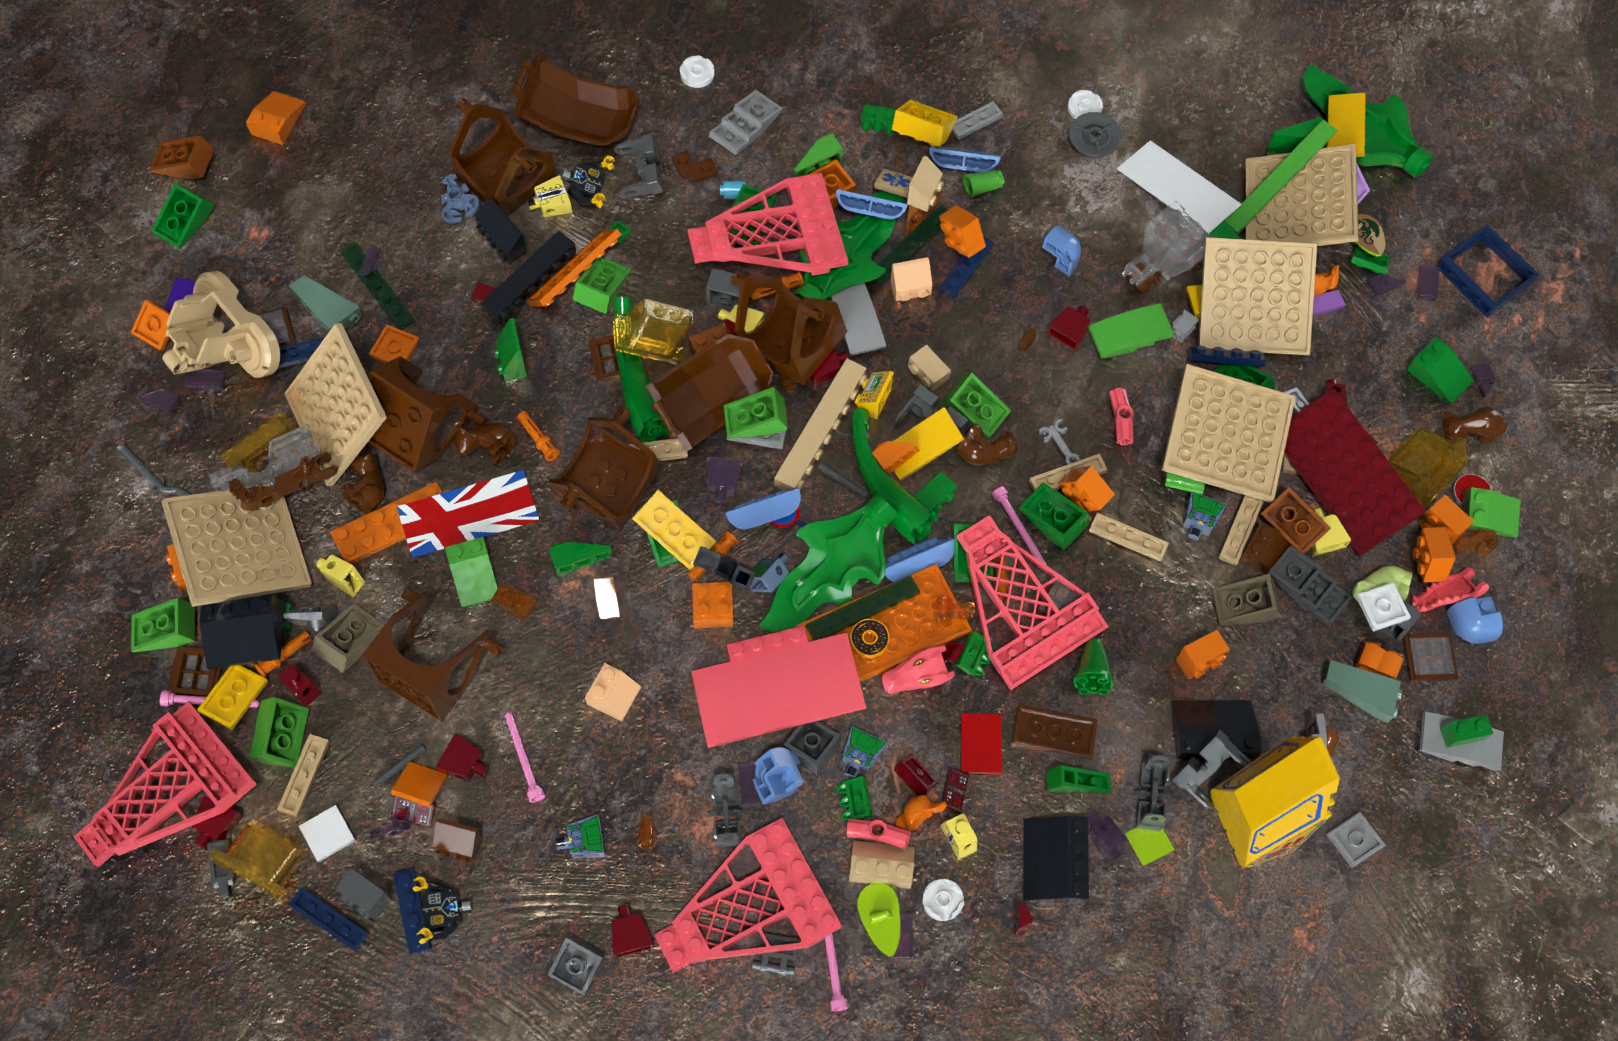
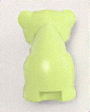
(1385, 576)

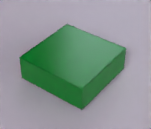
(623, 229)

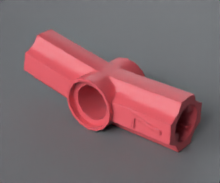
(1121, 406)
(865, 830)

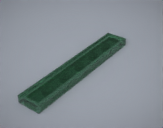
(912, 243)
(378, 288)
(863, 608)

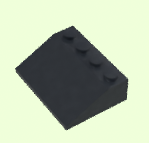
(242, 631)
(1200, 719)
(1056, 860)

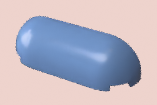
(964, 159)
(870, 205)
(764, 509)
(919, 557)

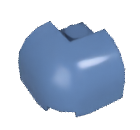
(1065, 247)
(1476, 620)
(777, 775)

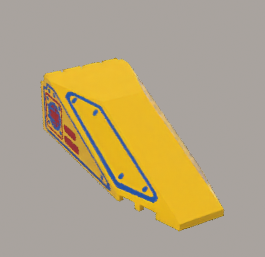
(1277, 800)

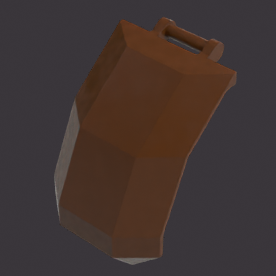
(572, 104)
(695, 391)

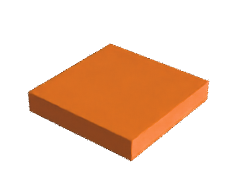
(152, 325)
(393, 344)
(419, 784)

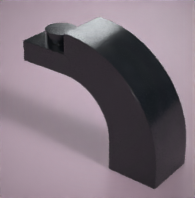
(726, 567)

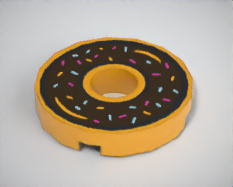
(872, 627)

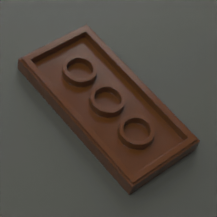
(1054, 732)

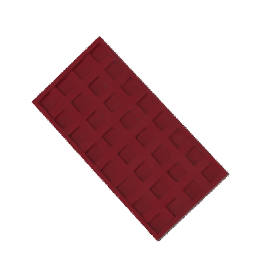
(1349, 472)

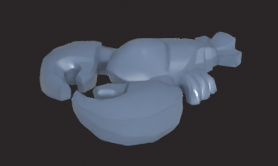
(459, 200)

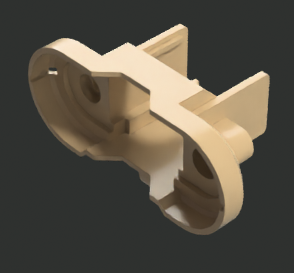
(196, 328)

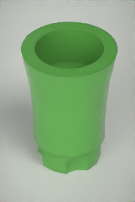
(982, 182)

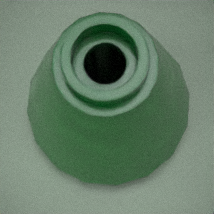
(1093, 670)

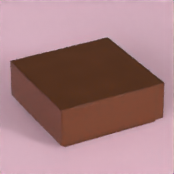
(1027, 340)

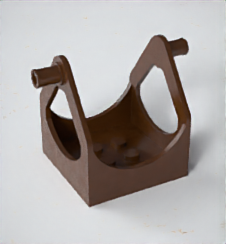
(501, 166)
(795, 332)
(414, 415)
(606, 473)
(418, 683)

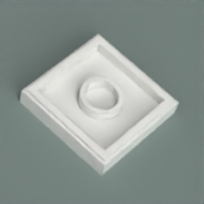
(1383, 606)
(327, 833)

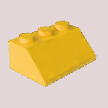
(923, 123)

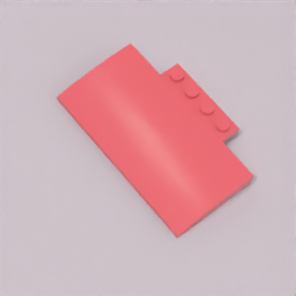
(777, 685)

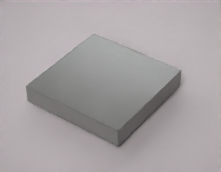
(1356, 839)

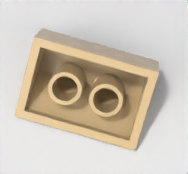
(881, 864)

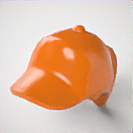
(1326, 281)
(916, 811)

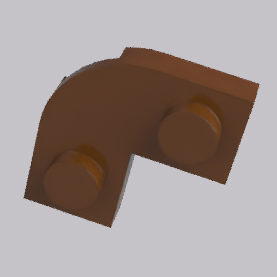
(694, 171)

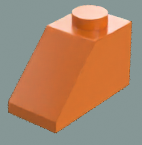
(894, 454)

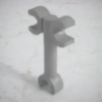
(1055, 432)

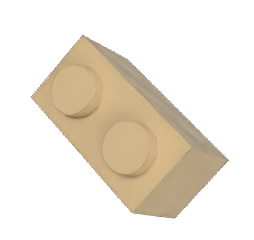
(929, 368)

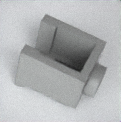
(1183, 326)

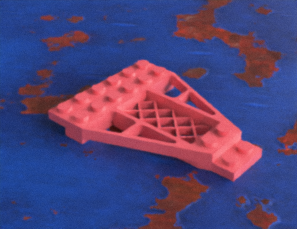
(811, 213)
(1048, 639)
(207, 762)
(792, 884)

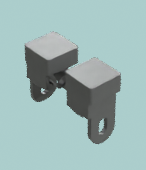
(647, 153)
(925, 404)
(1193, 774)
(1153, 777)
(725, 797)

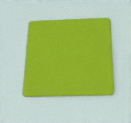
(1149, 844)

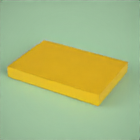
(232, 696)

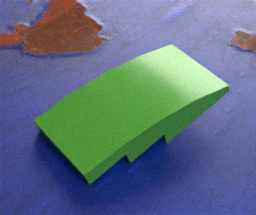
(1130, 330)

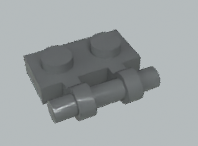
(790, 955)

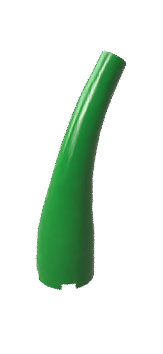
(636, 396)
(913, 515)

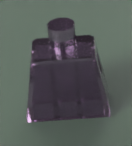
(723, 477)
(1106, 837)

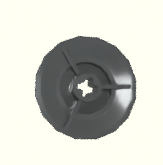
(1098, 124)

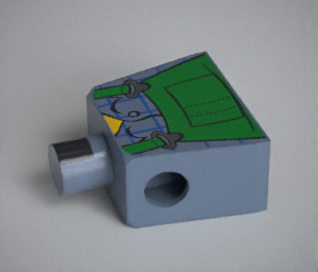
(1202, 515)
(769, 573)
(861, 752)
(584, 839)

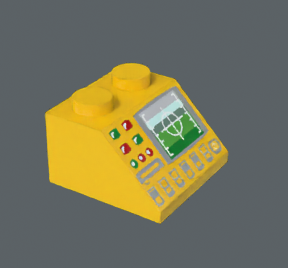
(875, 393)

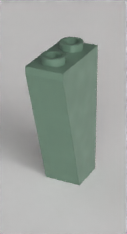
(325, 304)
(1364, 689)

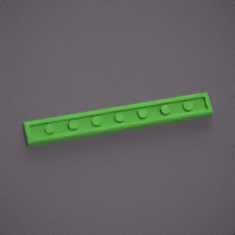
(1281, 176)

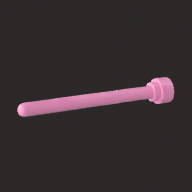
(1001, 496)
(168, 699)
(534, 793)
(838, 1002)

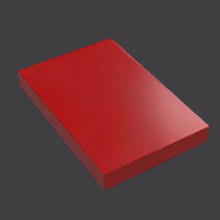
(981, 743)

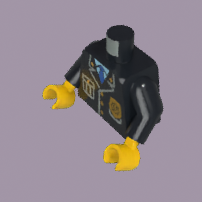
(587, 181)
(440, 910)

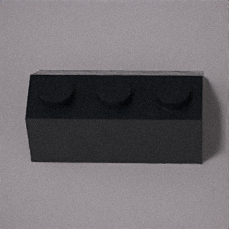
(500, 232)

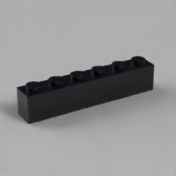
(529, 277)

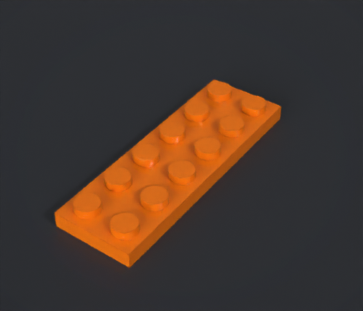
(571, 270)
(377, 529)

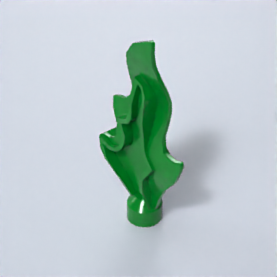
(1386, 125)
(860, 240)
(836, 559)

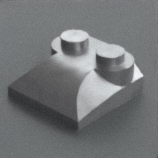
(313, 617)
(576, 964)

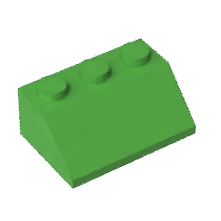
(278, 732)

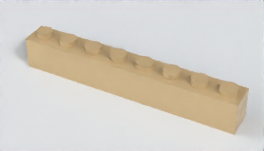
(820, 426)

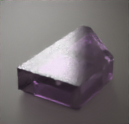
(371, 261)
(1384, 283)
(1483, 377)
(161, 399)
(391, 829)

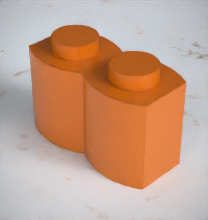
(1377, 660)

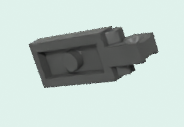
(219, 877)

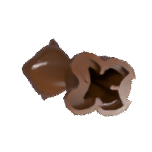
(1485, 422)
(493, 436)
(979, 451)
(369, 489)

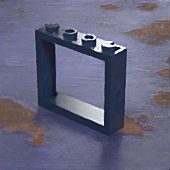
(1469, 287)

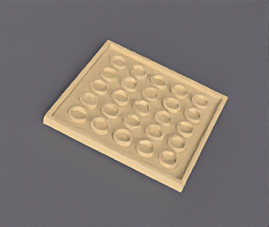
(1316, 203)
(1257, 295)
(336, 401)
(1228, 433)
(234, 550)

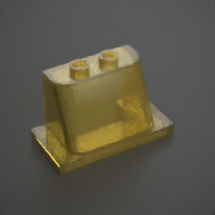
(653, 331)
(256, 442)
(1429, 463)
(260, 859)

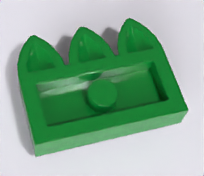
(878, 117)
(1377, 264)
(973, 654)
(856, 799)

